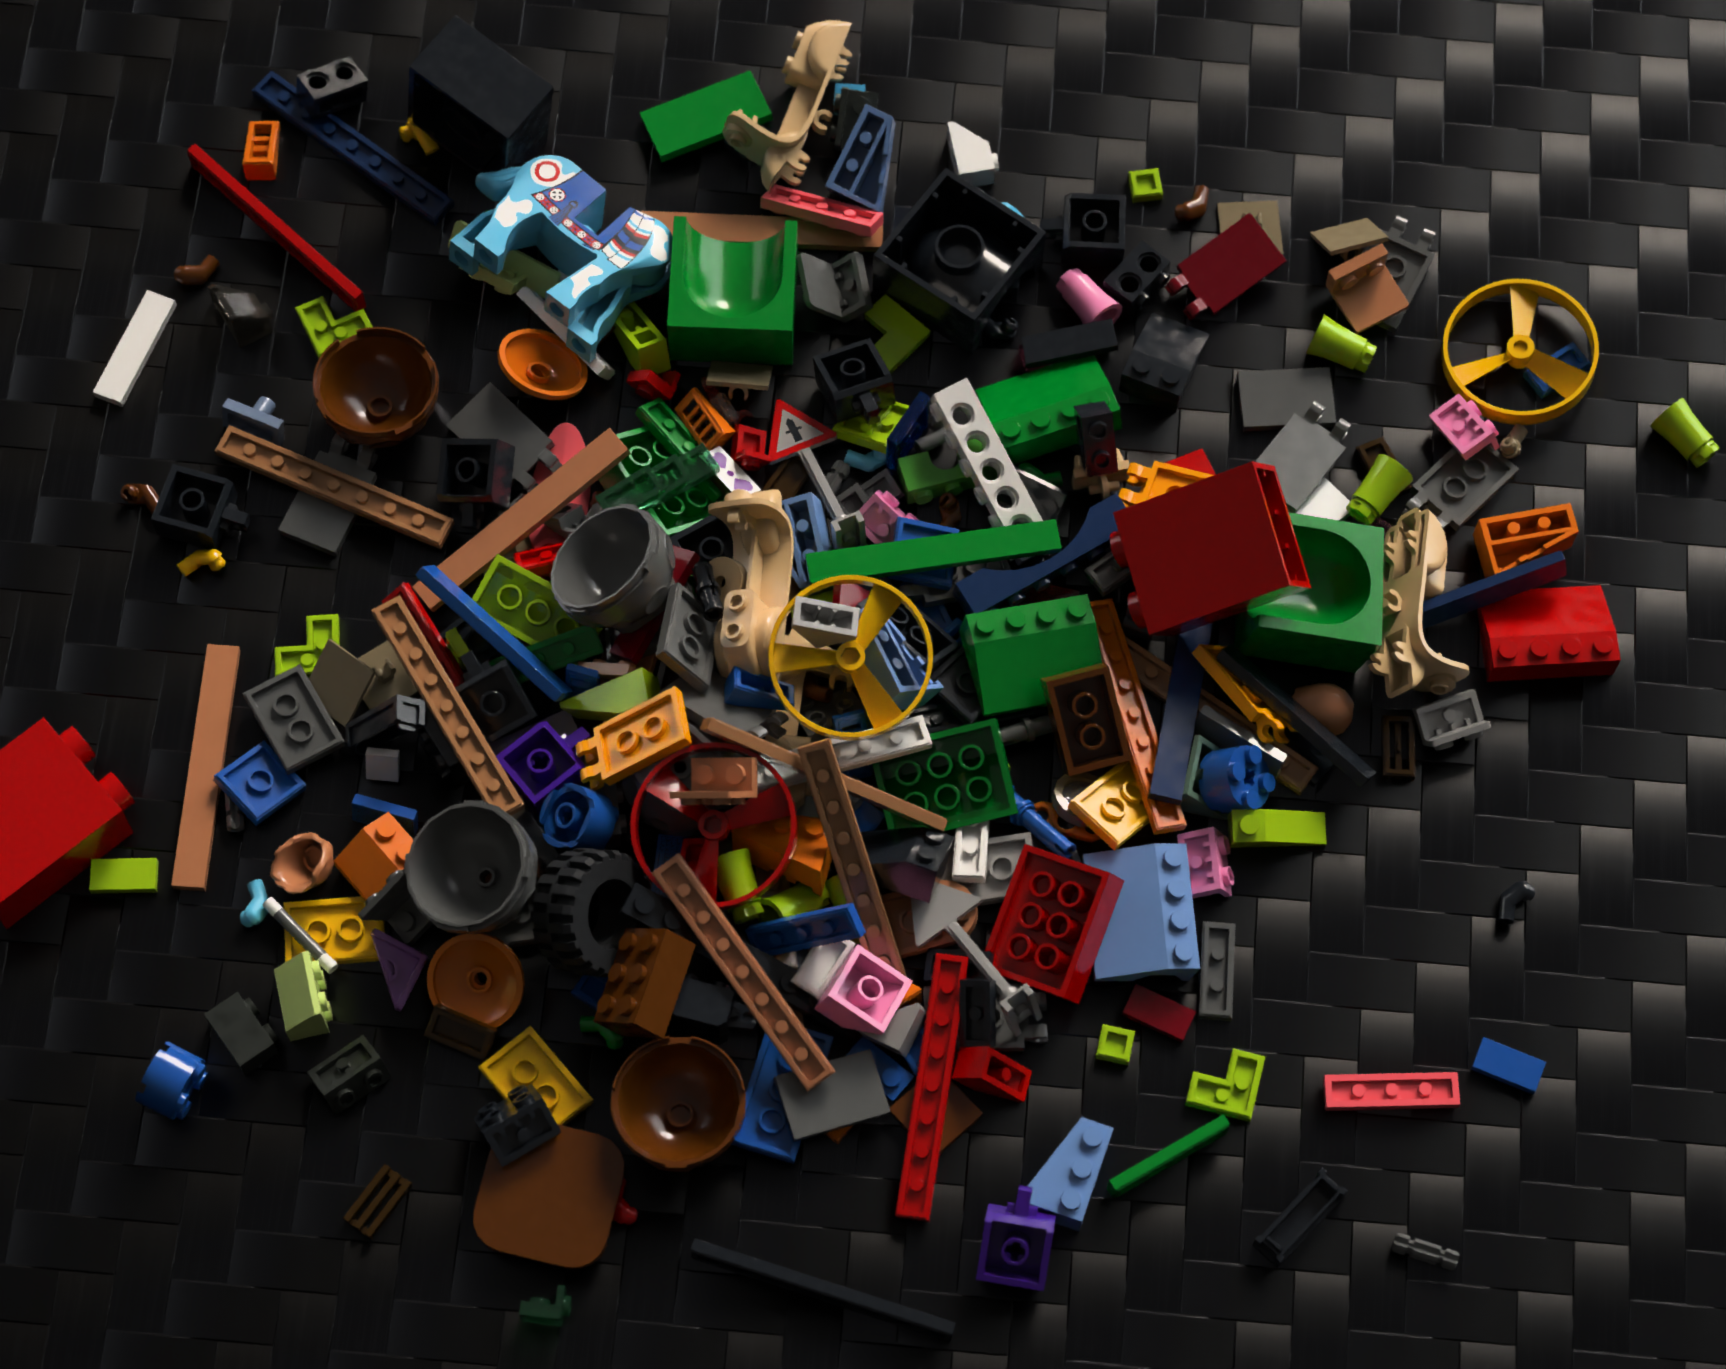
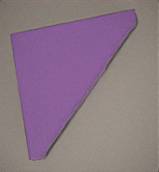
(399, 965)

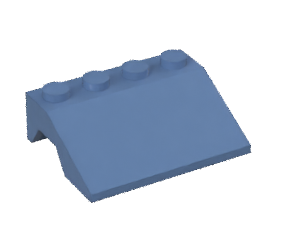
(1153, 917)

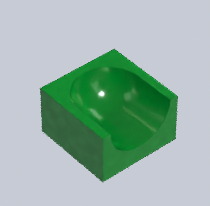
(732, 297)
(1342, 612)

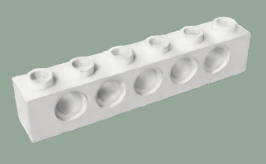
(963, 398)

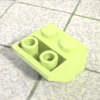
(300, 997)

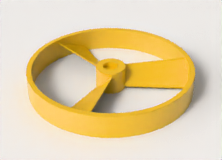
(1521, 351)
(850, 657)

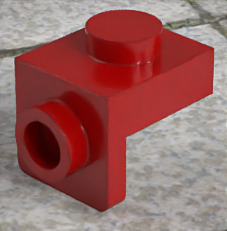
(651, 386)
(749, 448)

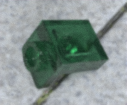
(542, 1312)

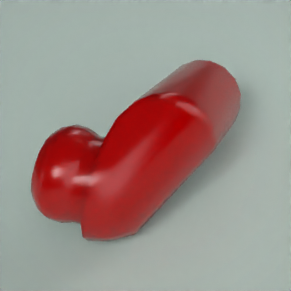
(623, 1211)

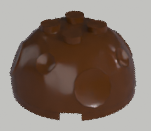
(376, 387)
(678, 1102)

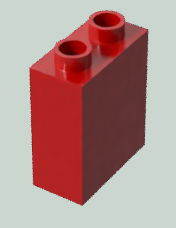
(1209, 550)
(52, 816)

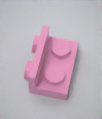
(1463, 426)
(881, 515)
(1208, 862)

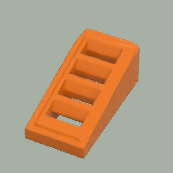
(261, 167)
(722, 427)

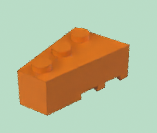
(1523, 537)
(769, 843)

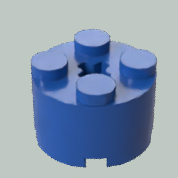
(1235, 779)
(578, 818)
(171, 1081)

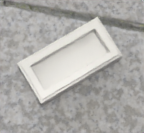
(821, 967)

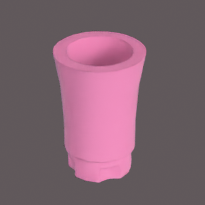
(1087, 298)

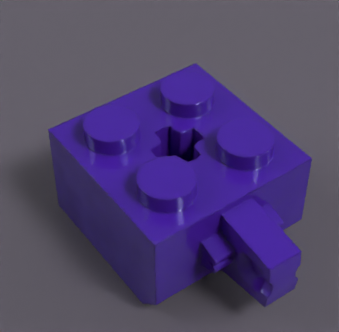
(547, 749)
(1018, 1224)

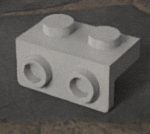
(1450, 719)

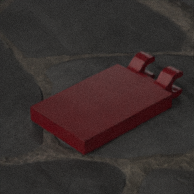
(1226, 267)

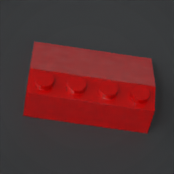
(1549, 635)
(1053, 922)

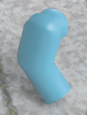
(867, 462)
(255, 912)

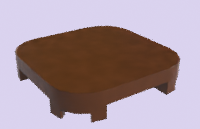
(552, 1200)

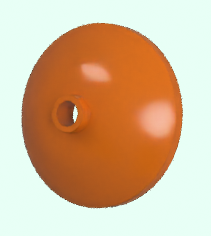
(541, 364)
(455, 981)

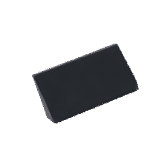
(1046, 497)

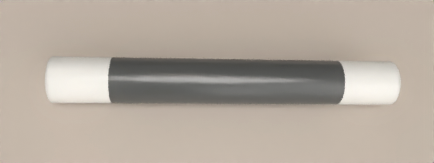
(300, 935)

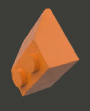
(374, 855)

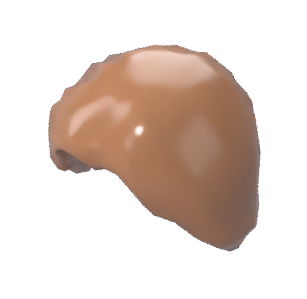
(1328, 704)
(302, 863)

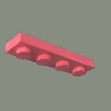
(822, 210)
(1391, 1091)

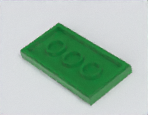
(701, 115)

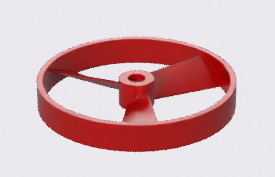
(715, 825)

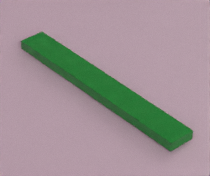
(936, 552)

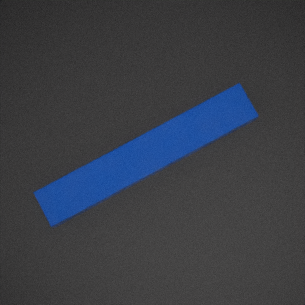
(494, 633)

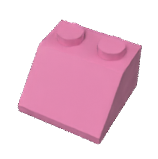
(863, 993)

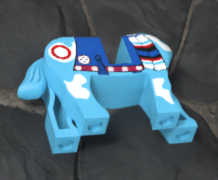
(559, 211)

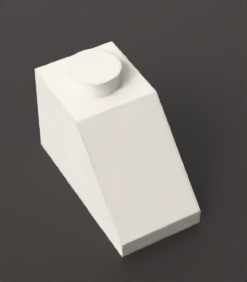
(971, 156)

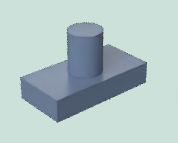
(254, 420)

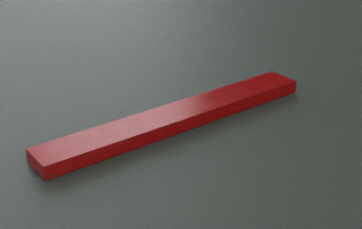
(276, 228)
(931, 1089)

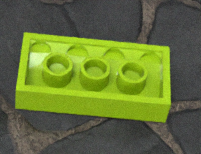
(522, 603)

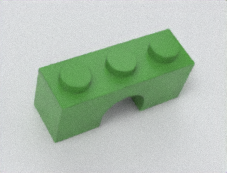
(925, 481)

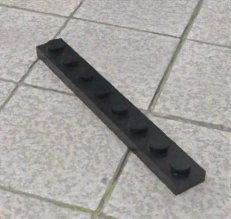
(657, 912)

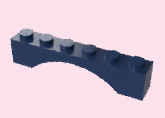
(996, 588)

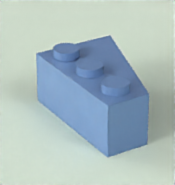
(865, 161)
(809, 533)
(896, 667)
(1070, 1174)

